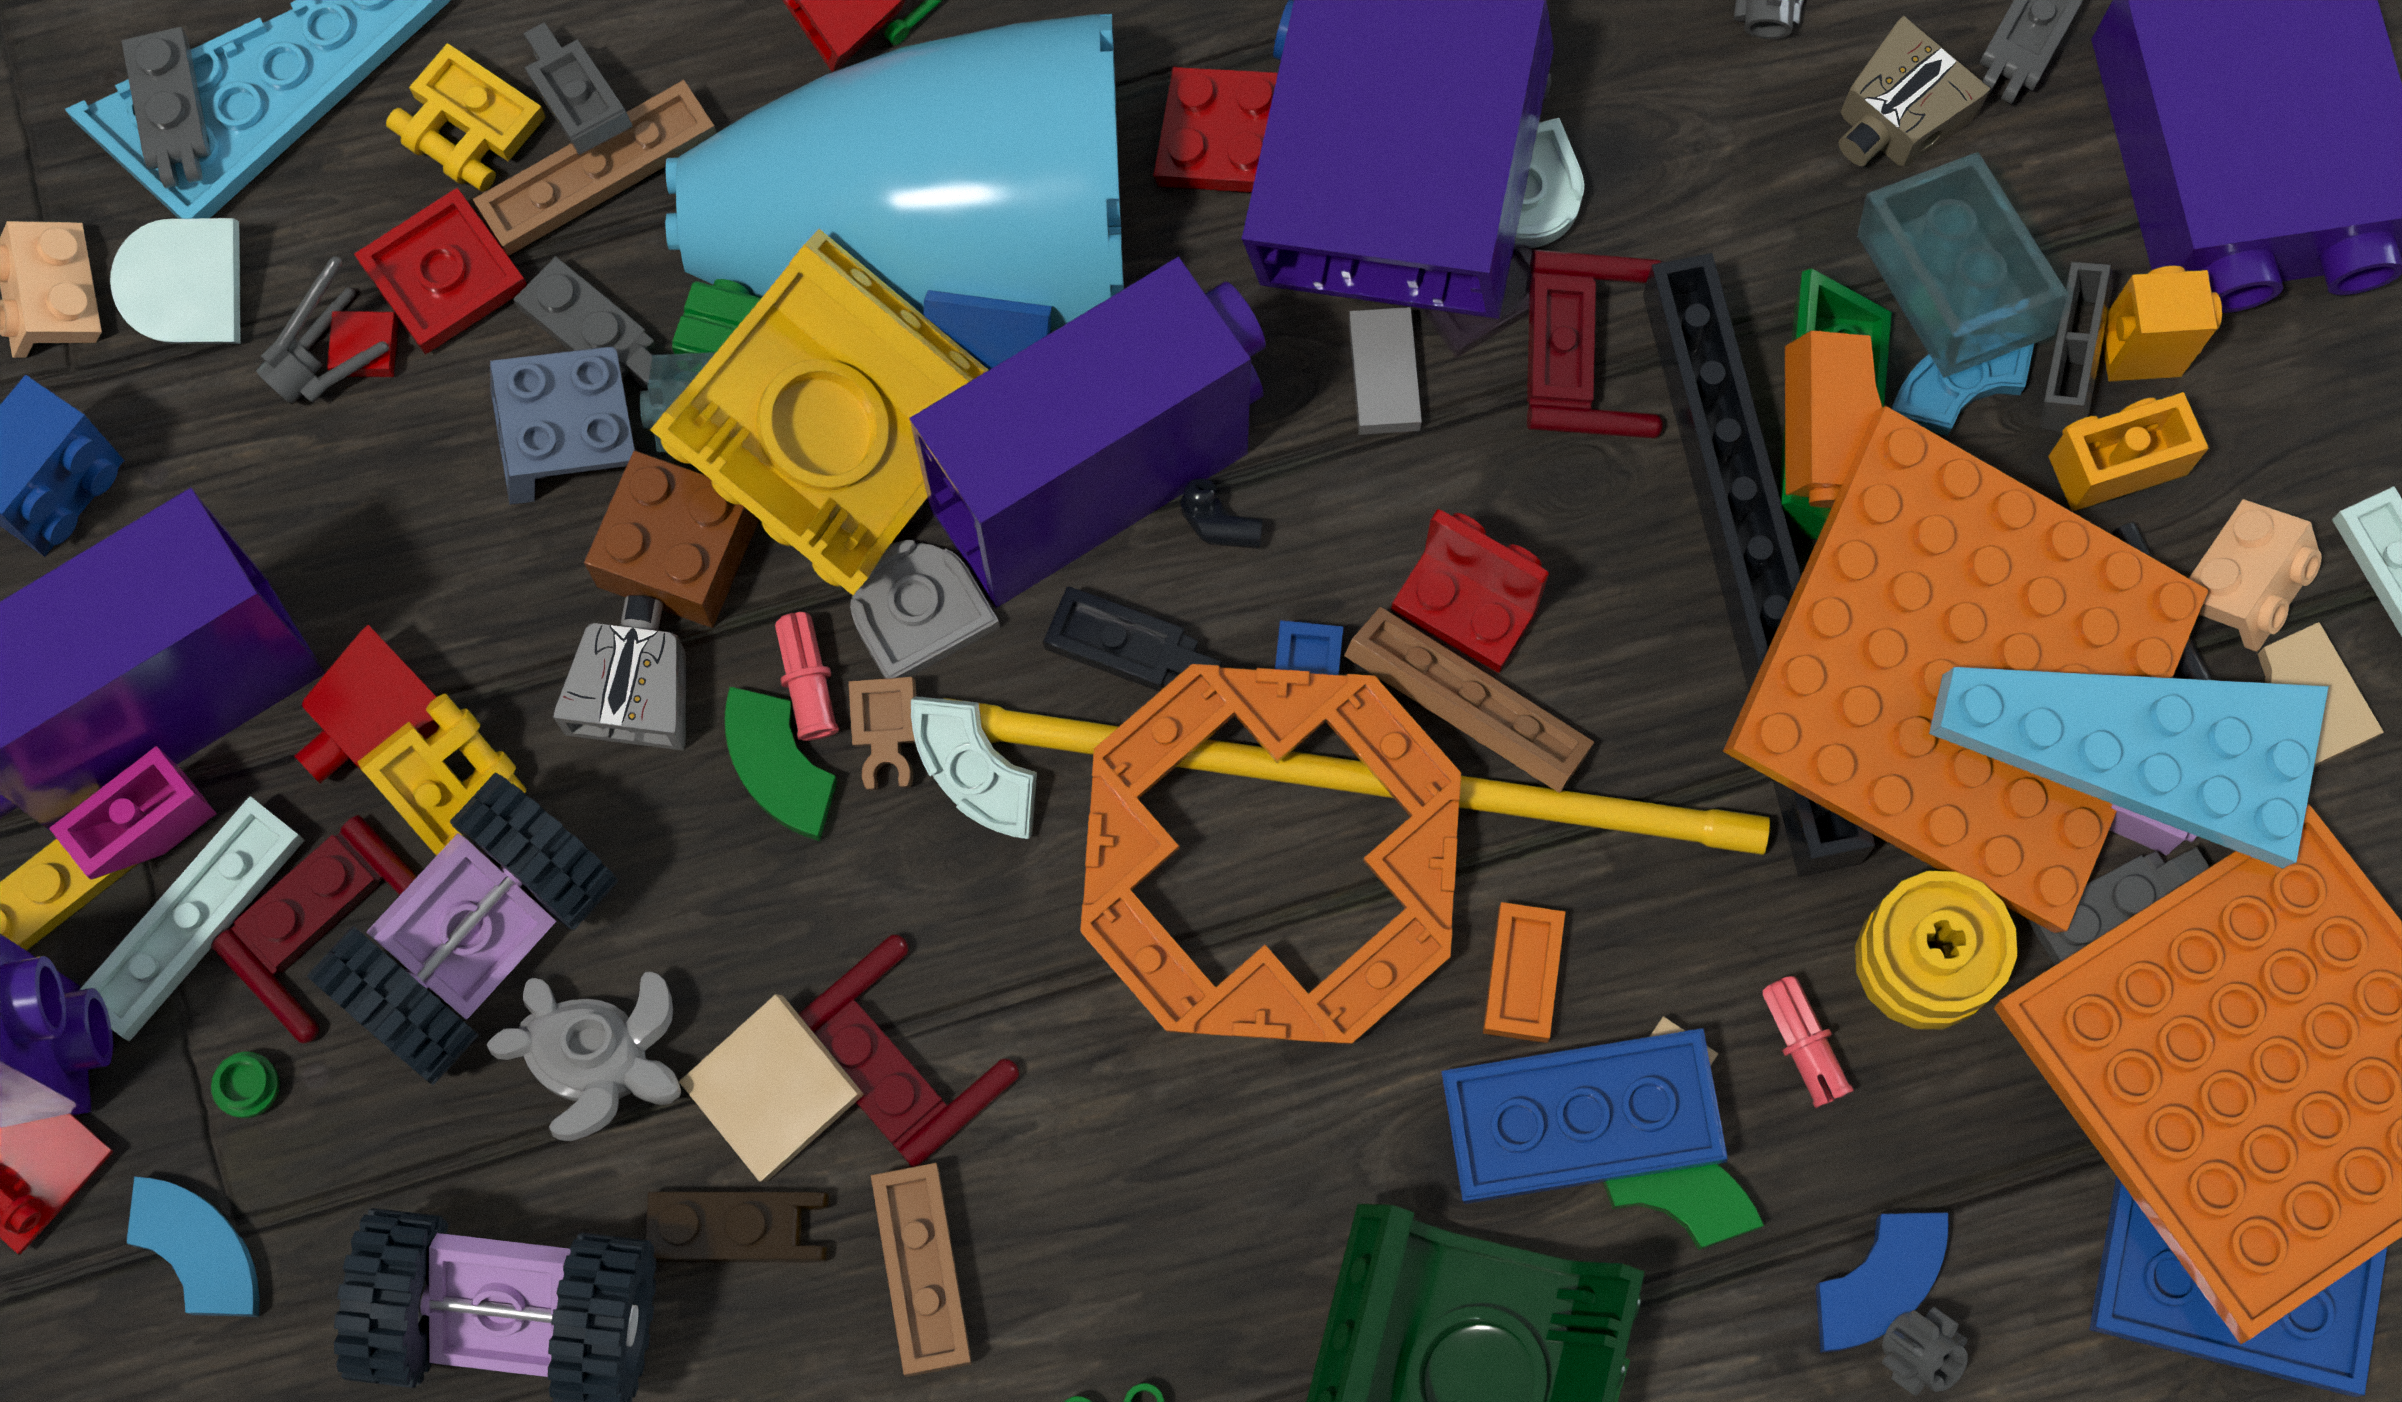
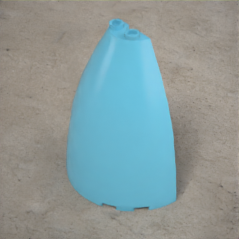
(931, 165)

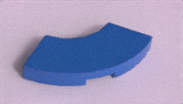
(1887, 1283)

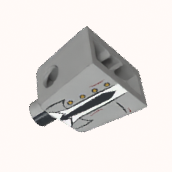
(627, 682)

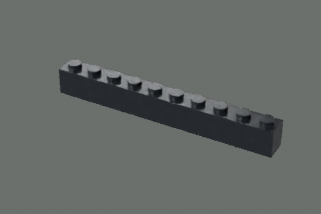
(1738, 507)

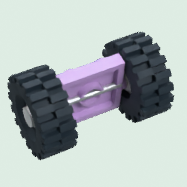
(463, 926)
(494, 1306)

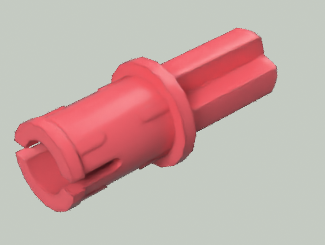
(805, 677)
(1806, 1041)

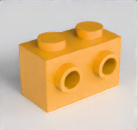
(2160, 324)
(2127, 450)

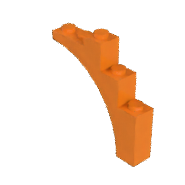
(1826, 410)

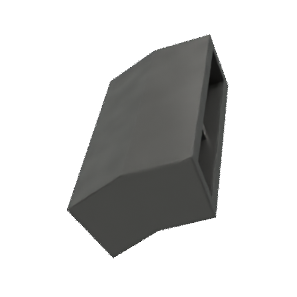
(2091, 284)

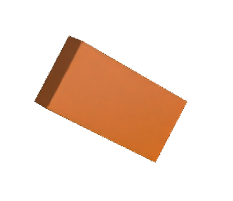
(1524, 972)

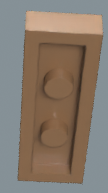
(921, 1270)

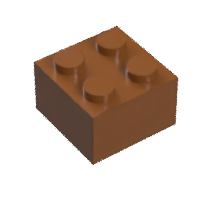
(670, 540)

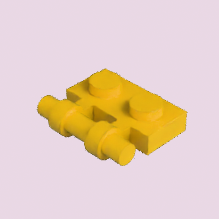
(475, 102)
(420, 782)

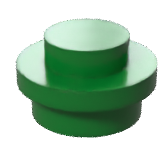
(245, 1085)

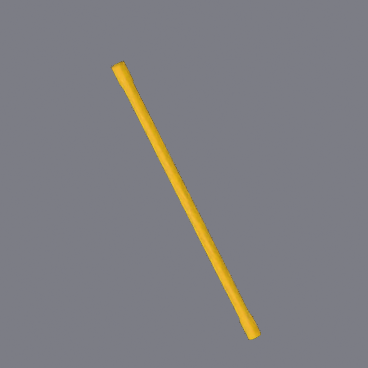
(1711, 827)

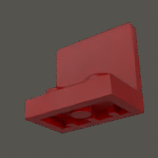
(1472, 590)

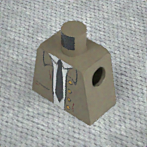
(1908, 99)

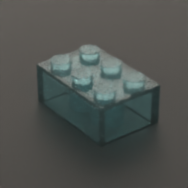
(1961, 264)

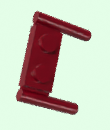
(1564, 342)
(303, 911)
(893, 1090)

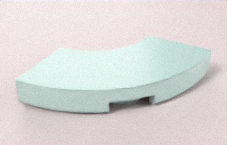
(970, 769)

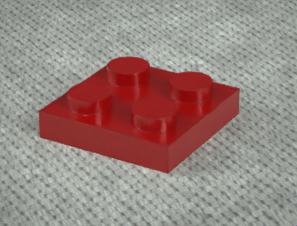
(1213, 129)
(441, 271)

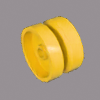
(1956, 978)

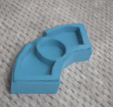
(1938, 401)
(198, 1244)

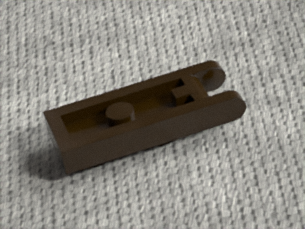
(732, 1226)

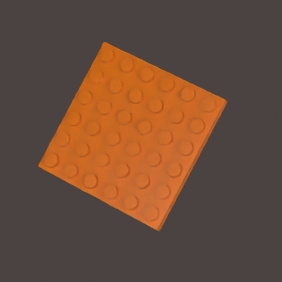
(1935, 571)
(2241, 1071)

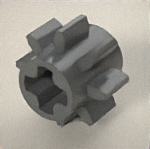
(1925, 1351)

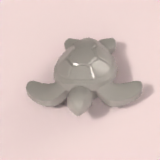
(592, 1052)

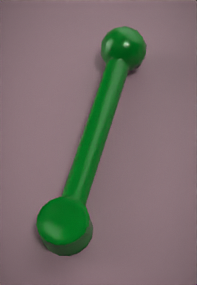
(899, 29)

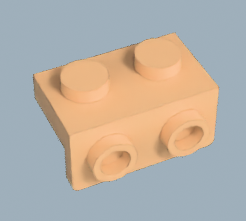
(46, 286)
(2257, 570)

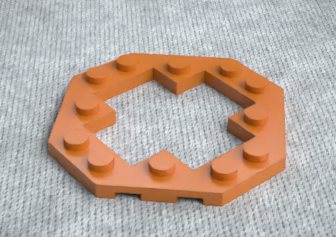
(1280, 713)

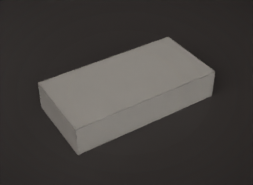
(1384, 371)

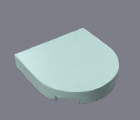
(1552, 188)
(181, 281)

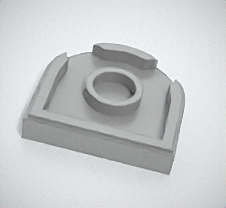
(919, 608)

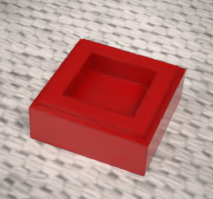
(358, 331)

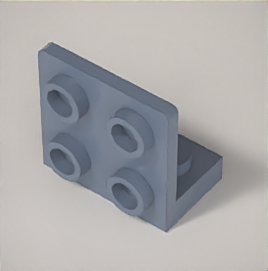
(559, 416)

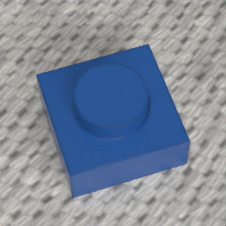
(1309, 647)

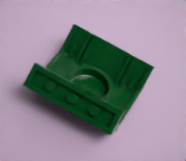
(1469, 1319)

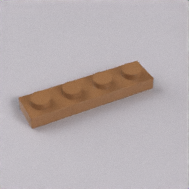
(574, 183)
(1469, 699)

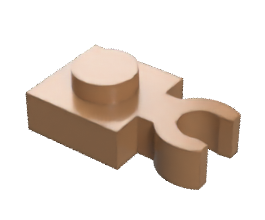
(883, 720)

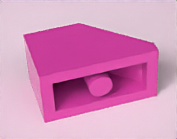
(133, 817)

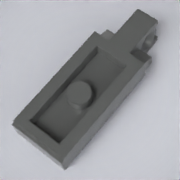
(574, 91)
(585, 319)
(2119, 897)

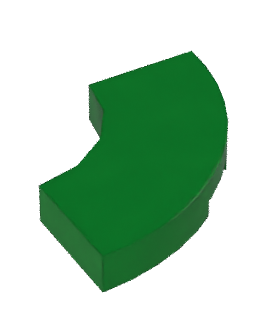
(772, 766)
(1697, 1198)

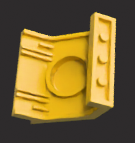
(814, 411)

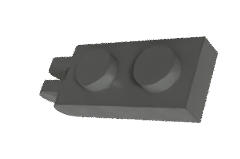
(2026, 42)
(167, 103)

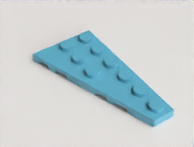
(261, 92)
(2181, 751)

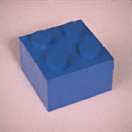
(48, 465)

